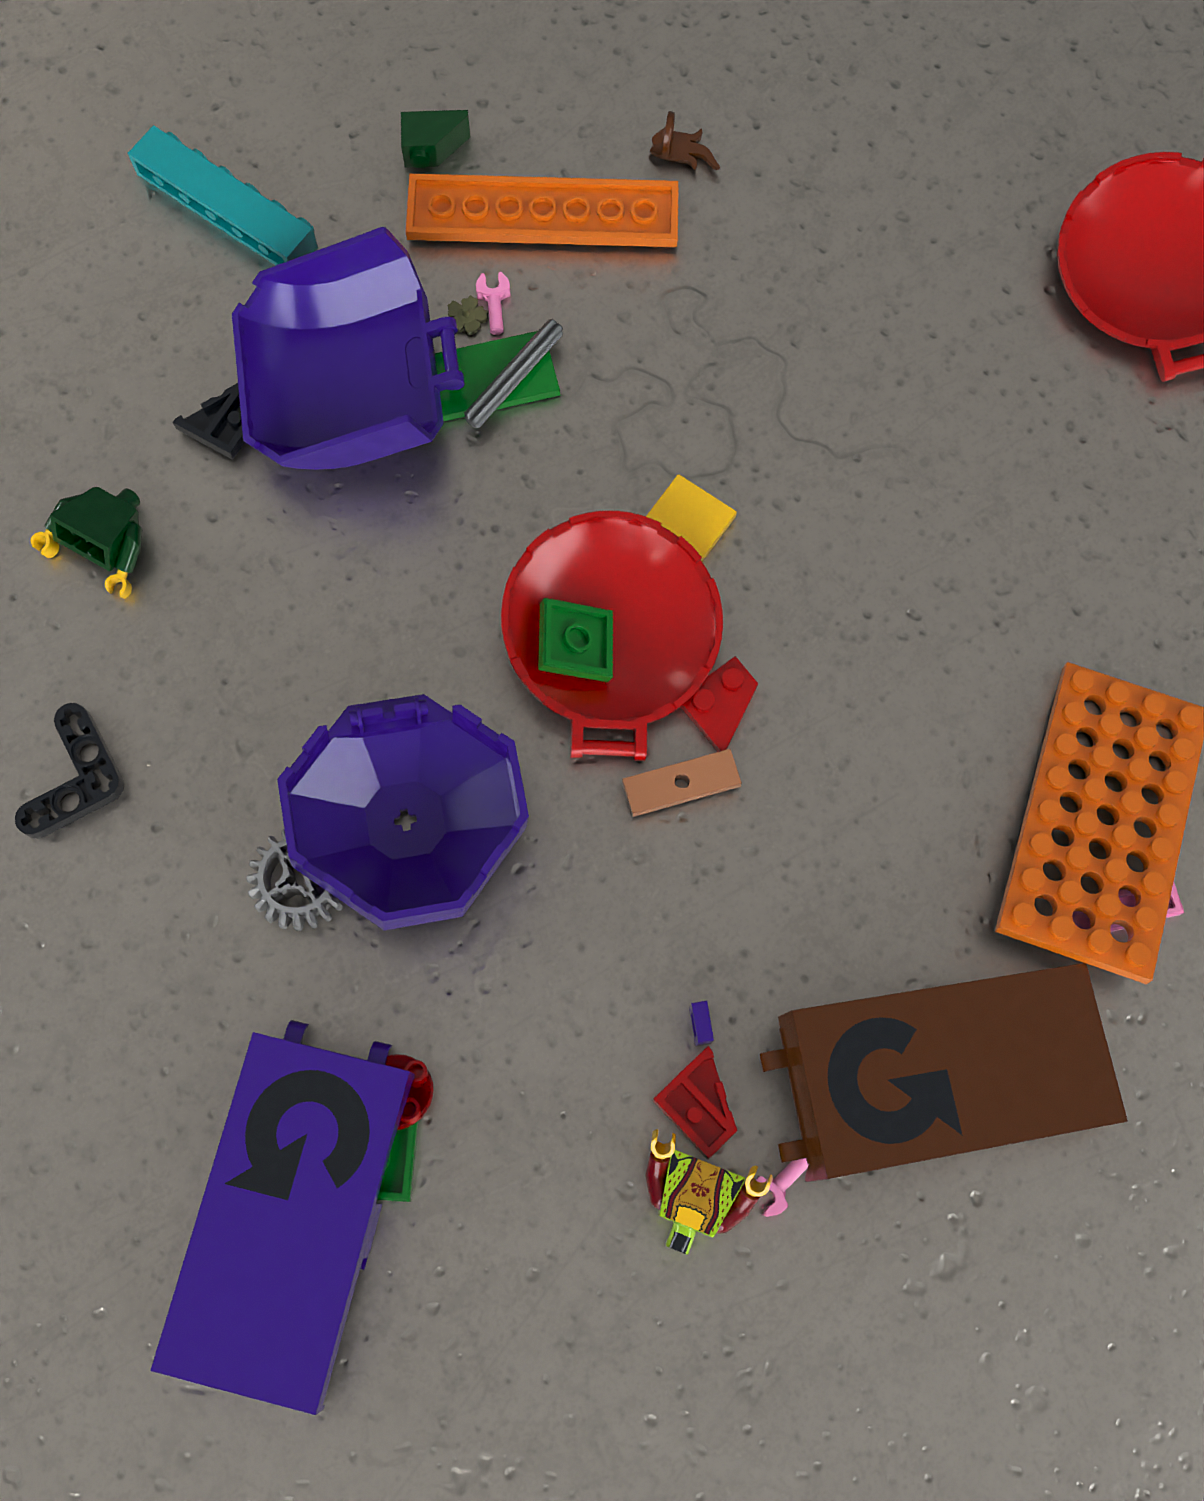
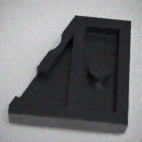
(216, 423)

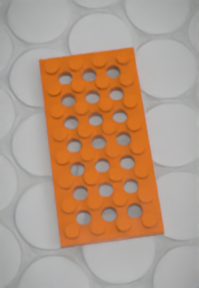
(1044, 813)

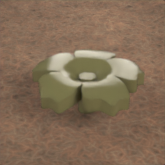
(468, 315)

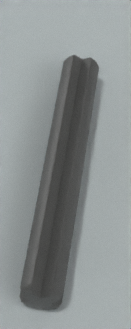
(513, 373)

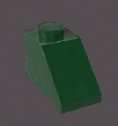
(432, 136)

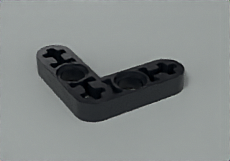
(84, 784)

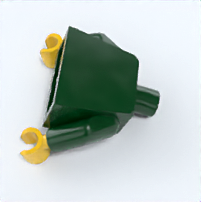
(99, 529)

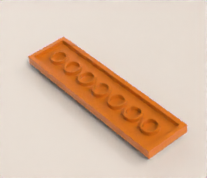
(542, 210)

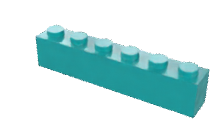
(221, 198)

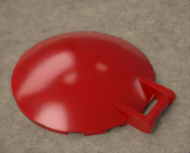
(1138, 255)
(662, 623)

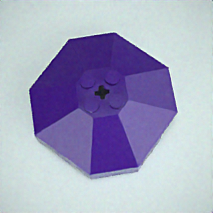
(395, 759)

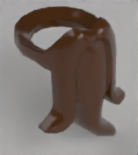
(681, 146)

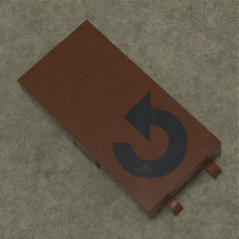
(946, 1071)

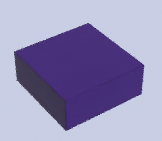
(701, 1023)

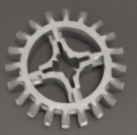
(286, 888)

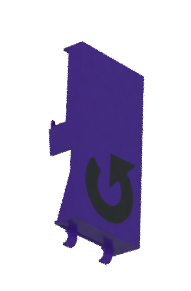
(284, 1222)

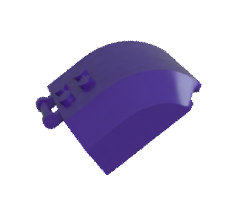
(341, 356)

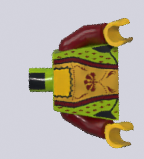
(697, 1194)

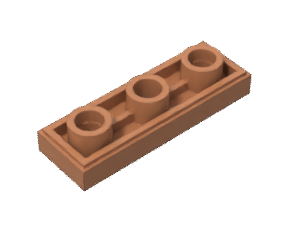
(703, 775)

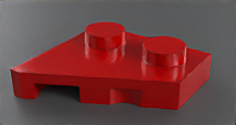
(721, 703)
(699, 1105)

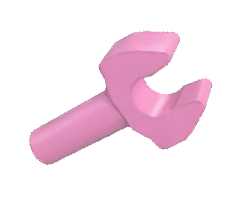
(494, 298)
(781, 1184)

